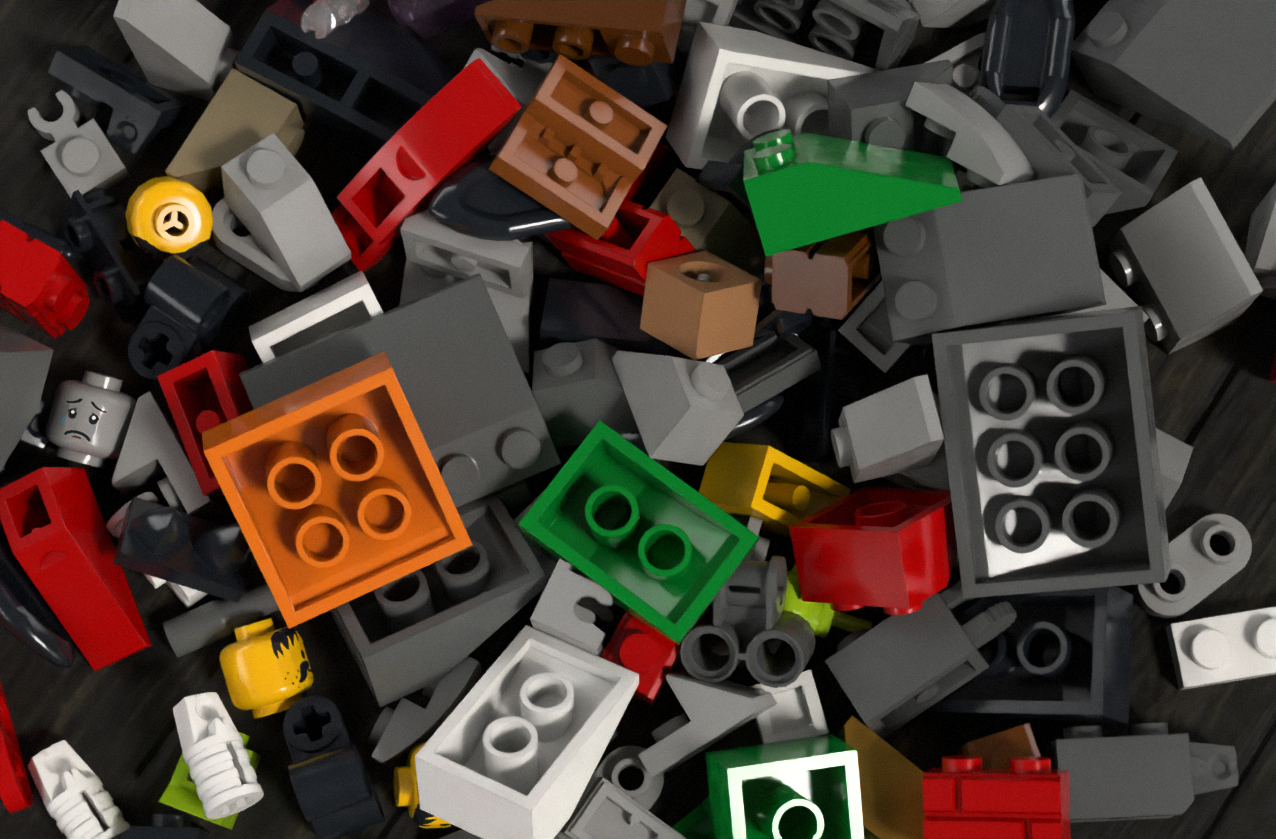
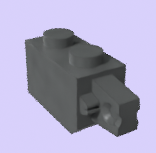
(1139, 773)

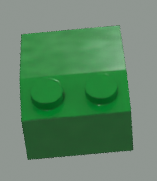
(833, 186)
(637, 533)
(786, 790)

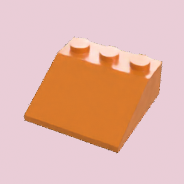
(335, 489)

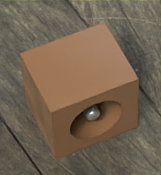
(700, 304)

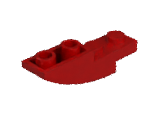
(418, 158)

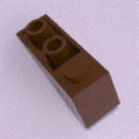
(580, 28)

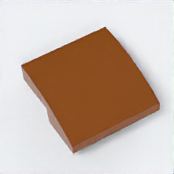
(578, 147)

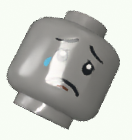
(90, 419)

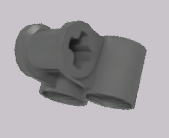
(745, 616)

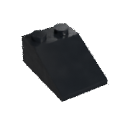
(1055, 663)

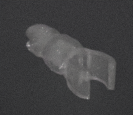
(326, 15)

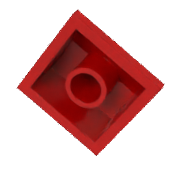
(877, 549)

